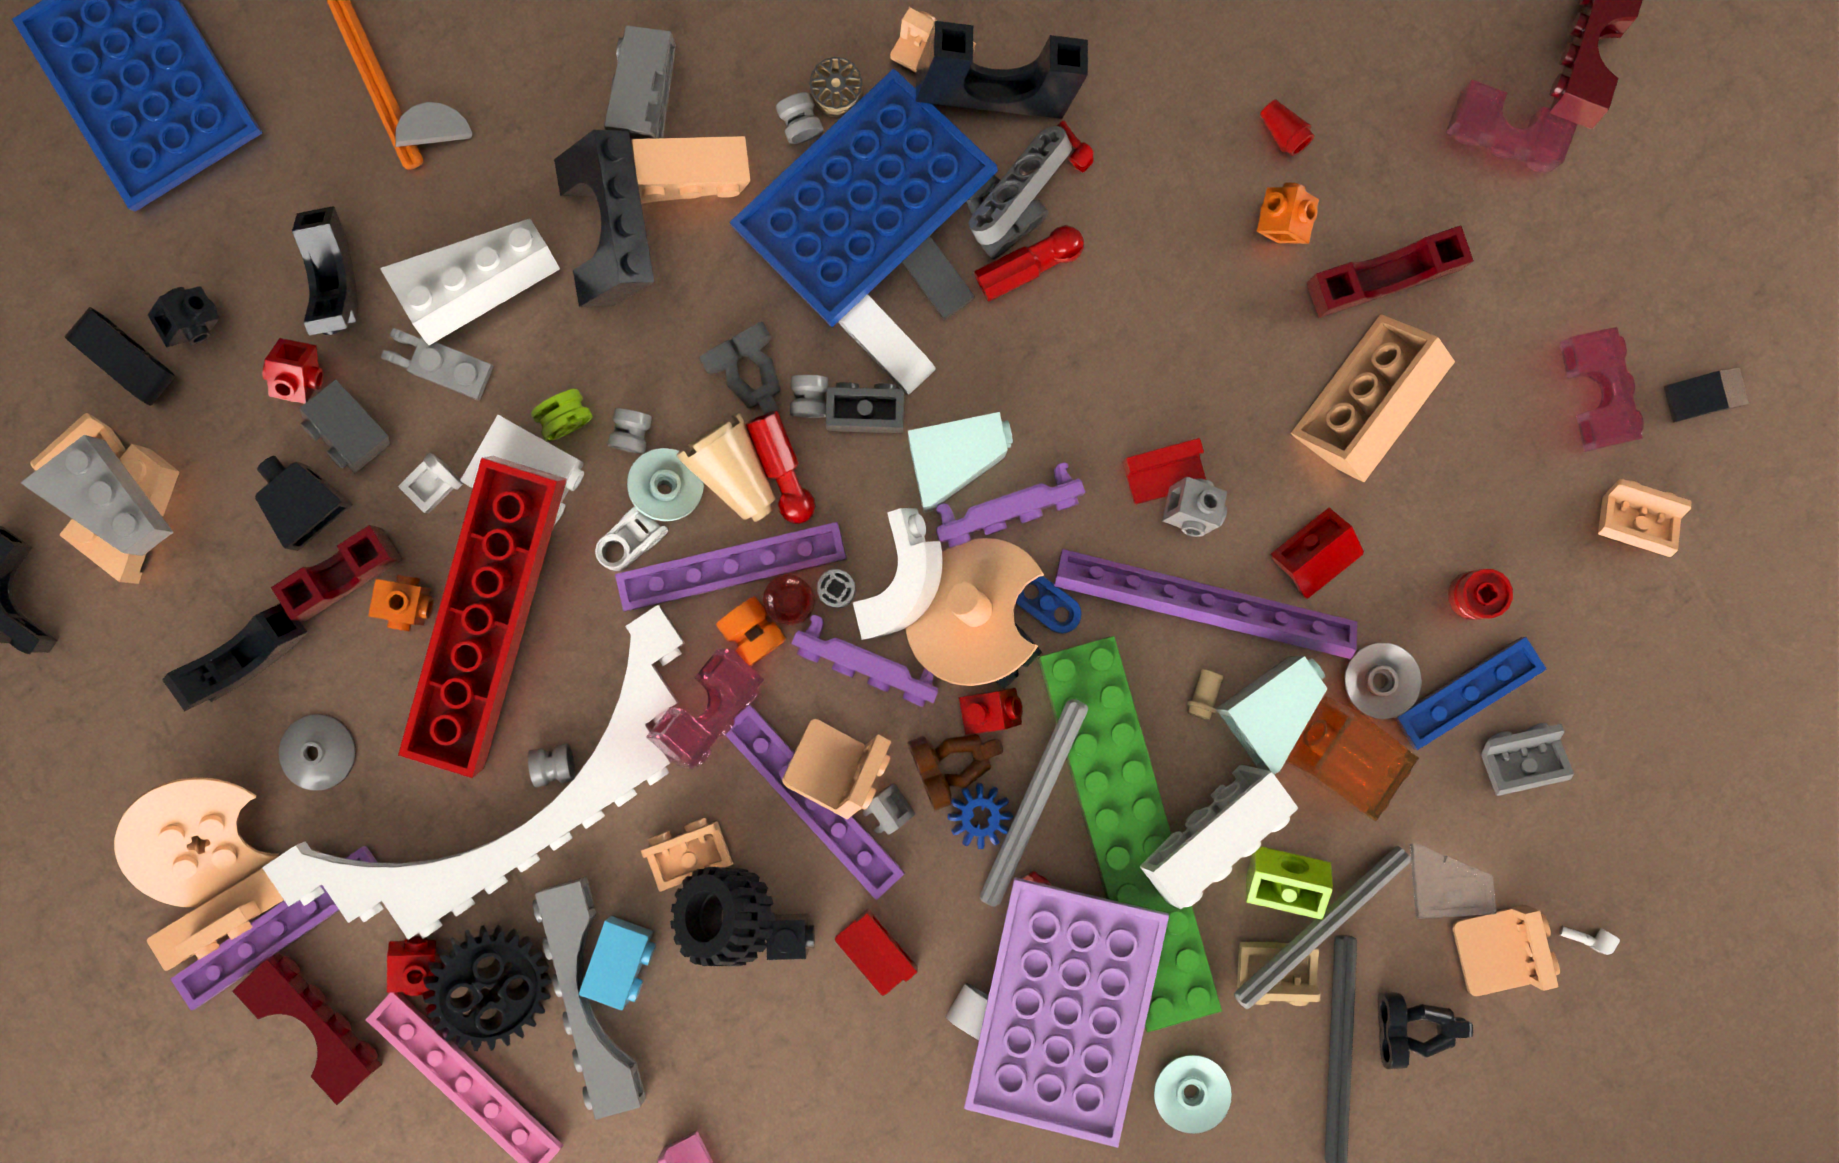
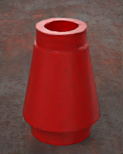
(1287, 128)

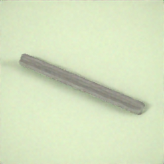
(1033, 801)
(1320, 929)

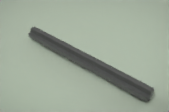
(1341, 1049)

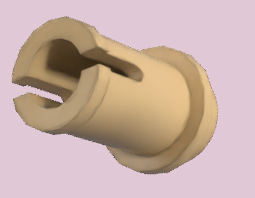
(1205, 695)

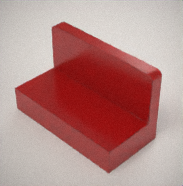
(1155, 471)
(1318, 552)
(876, 953)

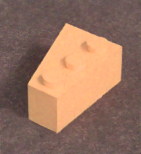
(690, 167)
(157, 481)

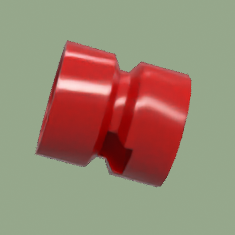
(1480, 594)

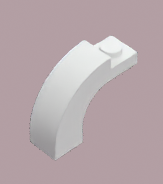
(914, 582)

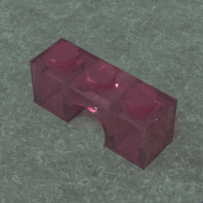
(1481, 121)
(1602, 358)
(729, 687)

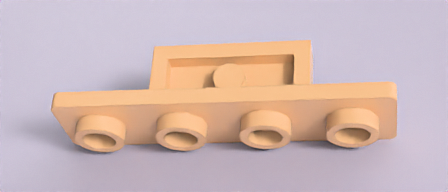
(220, 916)

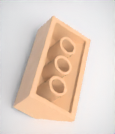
(1373, 396)

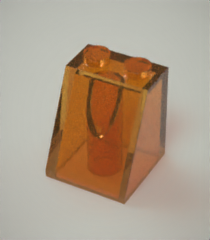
(1351, 757)

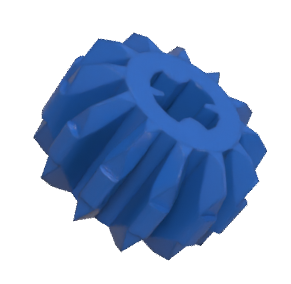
(967, 813)

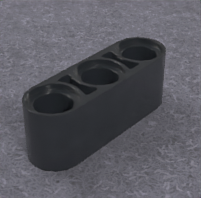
(120, 356)

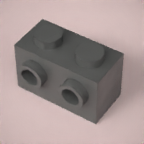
(865, 409)
(344, 427)

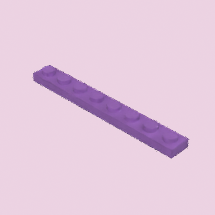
(1207, 604)

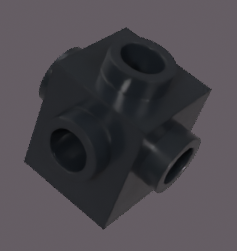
(183, 316)

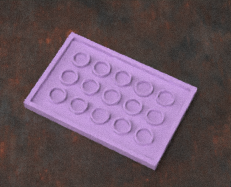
(1066, 1011)

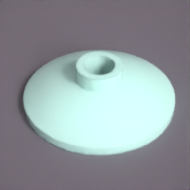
(659, 468)
(1202, 1110)

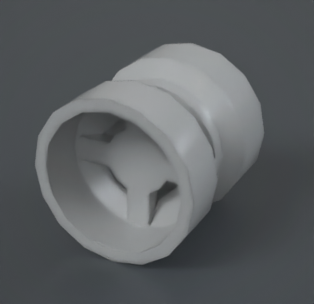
(799, 118)
(809, 396)
(629, 431)
(841, 589)
(548, 765)

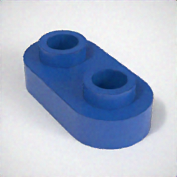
(1045, 604)

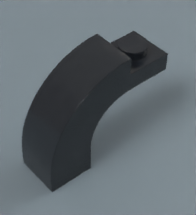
(328, 271)
(14, 626)
(240, 659)

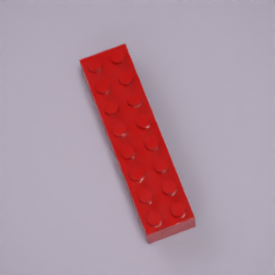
(482, 616)

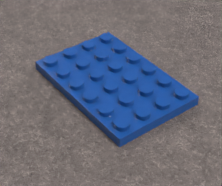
(139, 89)
(863, 197)

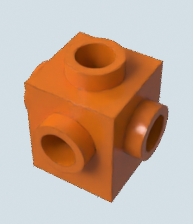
(1288, 214)
(389, 598)

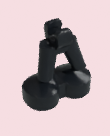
(1393, 1020)

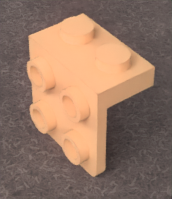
(836, 768)
(1506, 951)

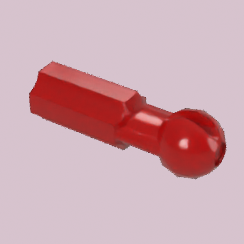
(1026, 263)
(779, 462)

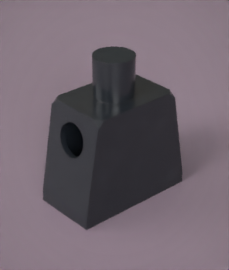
(297, 502)

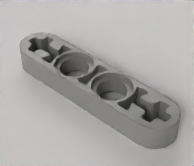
(994, 215)

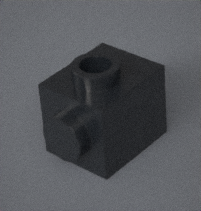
(790, 937)

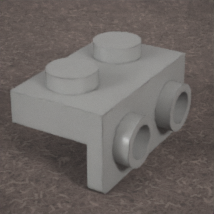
(1526, 759)

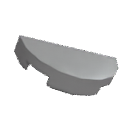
(431, 124)

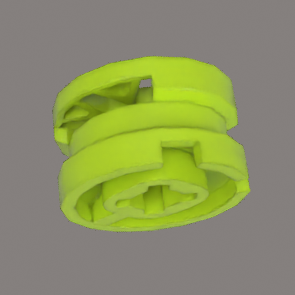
(561, 414)

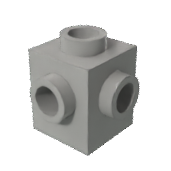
(1195, 506)

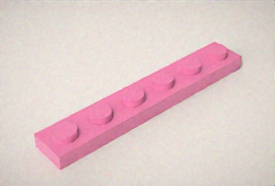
(463, 1081)

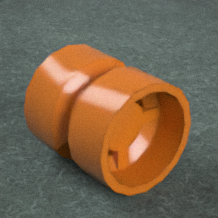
(745, 619)

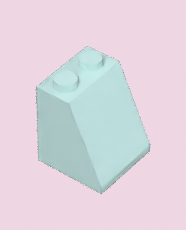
(956, 454)
(1275, 710)

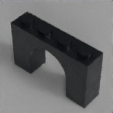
(1037, 89)
(605, 168)

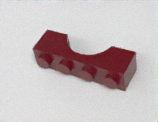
(1586, 84)
(1390, 273)
(341, 1057)

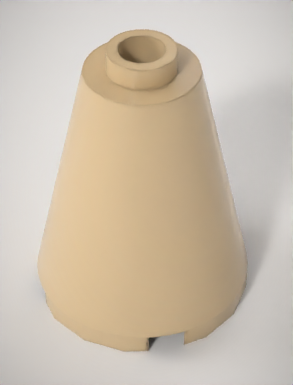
(731, 468)

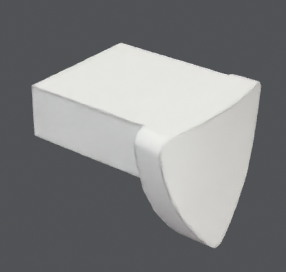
(430, 483)

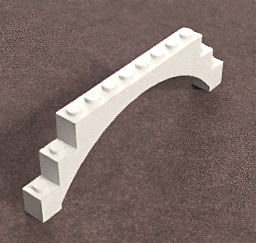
(429, 889)

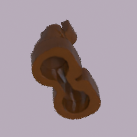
(936, 782)

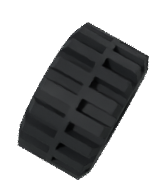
(700, 922)

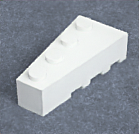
(469, 277)
(1219, 836)

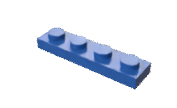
(1470, 693)

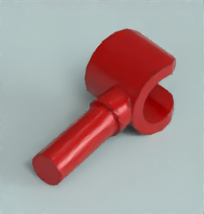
(1083, 153)

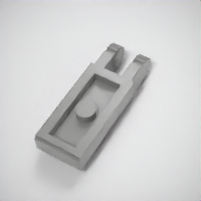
(442, 365)

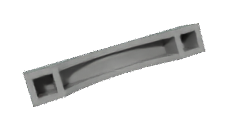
(609, 1073)

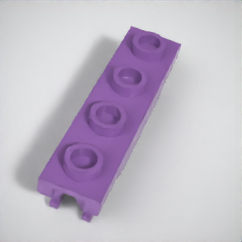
(1023, 504)
(851, 658)

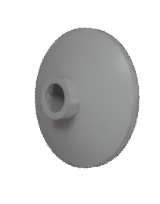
(1401, 680)
(334, 747)

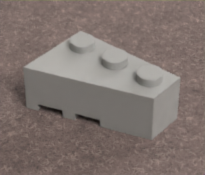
(641, 83)
(100, 495)

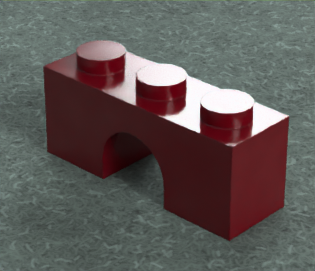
(320, 586)

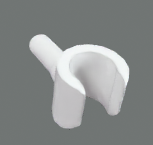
(1603, 942)

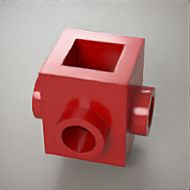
(292, 371)
(409, 964)

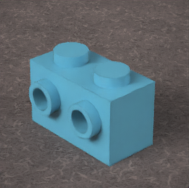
(617, 963)

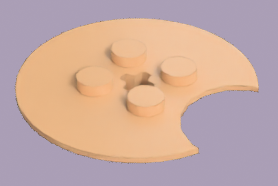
(970, 624)
(185, 841)

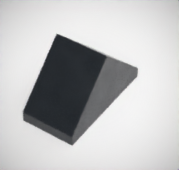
(1706, 394)

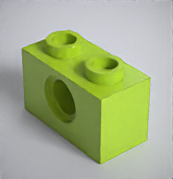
(1289, 882)

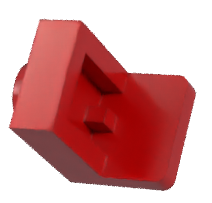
(991, 711)

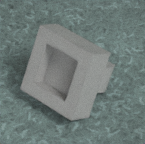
(890, 810)

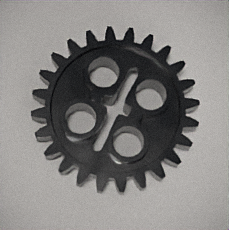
(461, 970)

